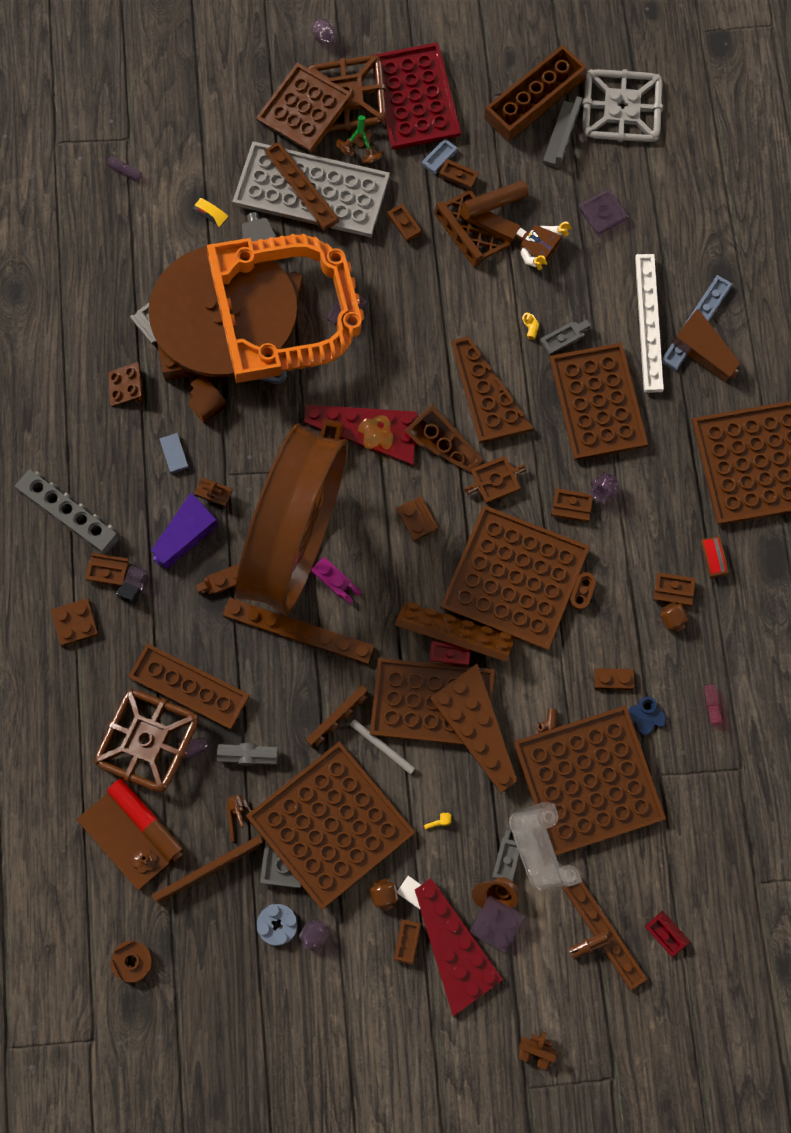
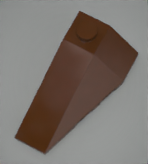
(438, 435)

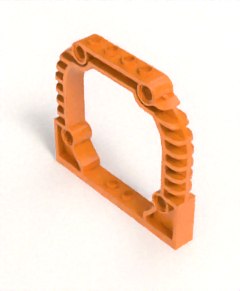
(250, 360)

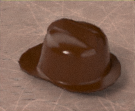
(500, 889)

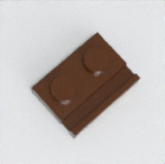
(572, 505)
(417, 518)
(107, 569)
(674, 588)

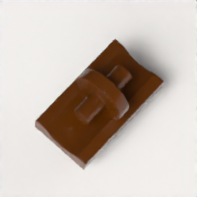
(213, 492)
(540, 1047)

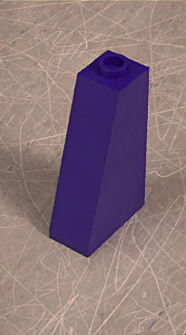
(183, 532)

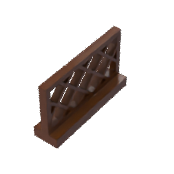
(459, 234)

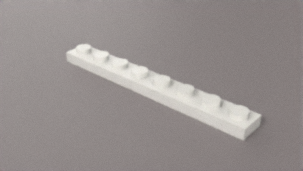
(649, 323)

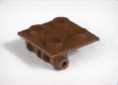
(125, 384)

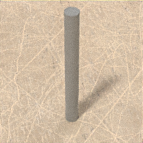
(382, 746)

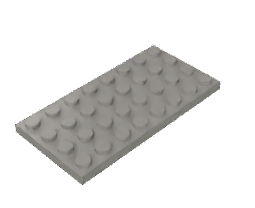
(348, 189)

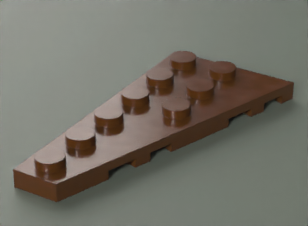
(488, 400)
(471, 716)

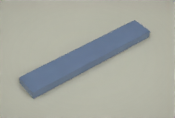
(707, 306)

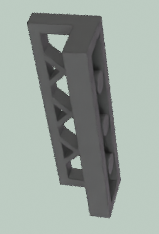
(562, 133)

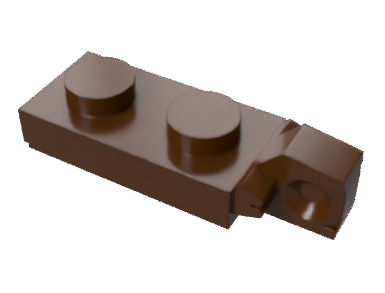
(219, 581)

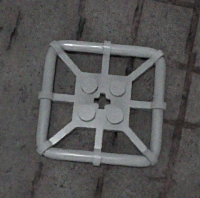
(614, 113)

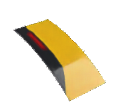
(210, 211)

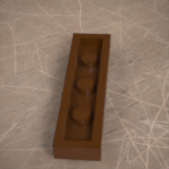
(332, 722)

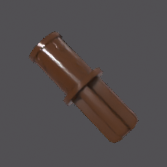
(589, 945)

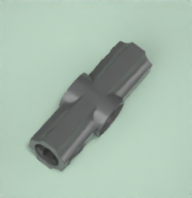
(247, 754)

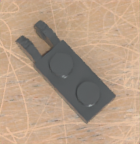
(507, 857)

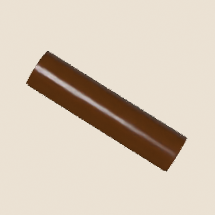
(494, 199)

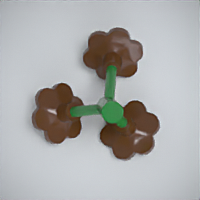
(361, 137)

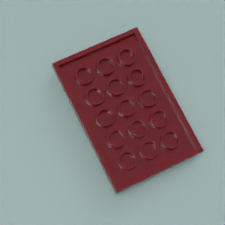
(417, 97)

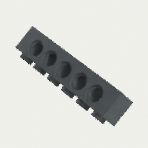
(102, 543)

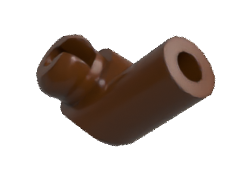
(550, 723)

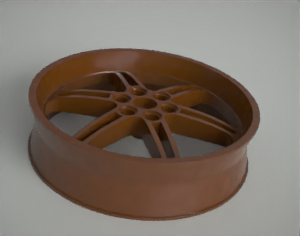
(291, 519)

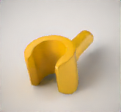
(445, 819)

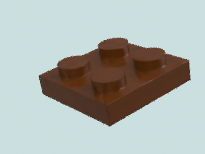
(74, 622)

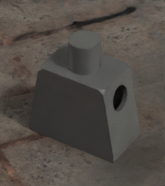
(257, 228)

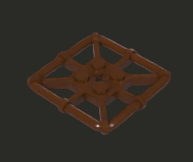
(354, 84)
(152, 750)

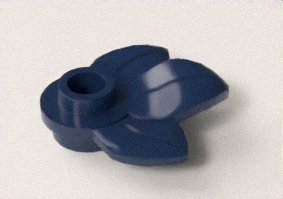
(645, 718)

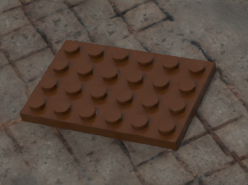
(598, 401)
(404, 704)

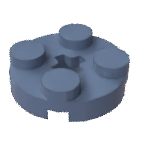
(279, 936)

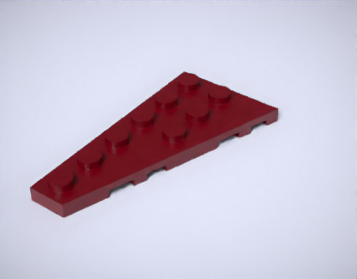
(402, 445)
(459, 958)

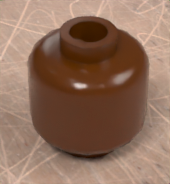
(674, 616)
(384, 894)

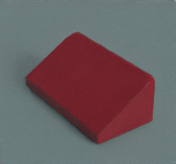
(667, 934)

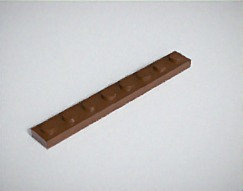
(298, 631)

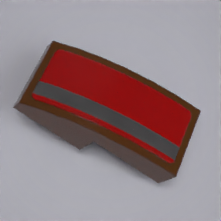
(714, 557)

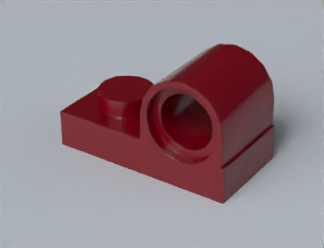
(449, 654)

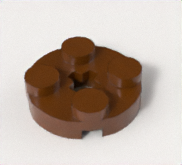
(142, 965)

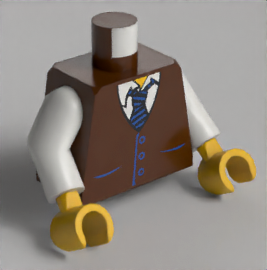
(541, 243)

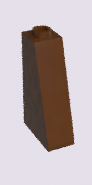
(706, 347)

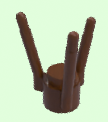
(236, 806)

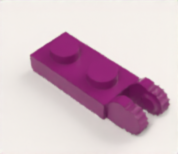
(334, 579)

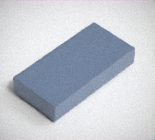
(437, 158)
(174, 453)

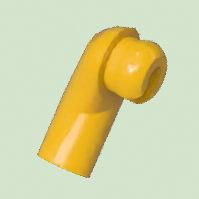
(532, 324)

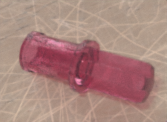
(713, 704)

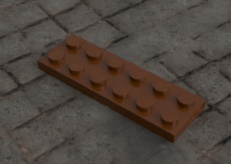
(455, 631)
(189, 686)

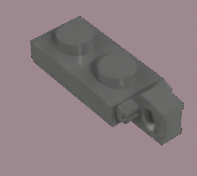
(564, 336)

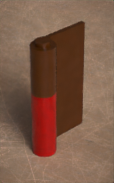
(124, 825)

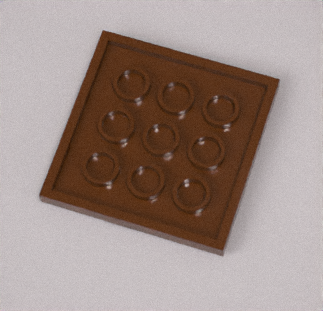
(304, 107)

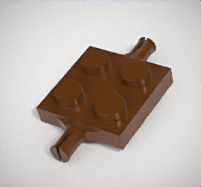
(495, 479)

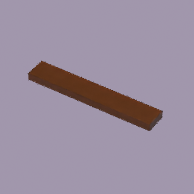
(301, 186)
(208, 869)
(598, 923)

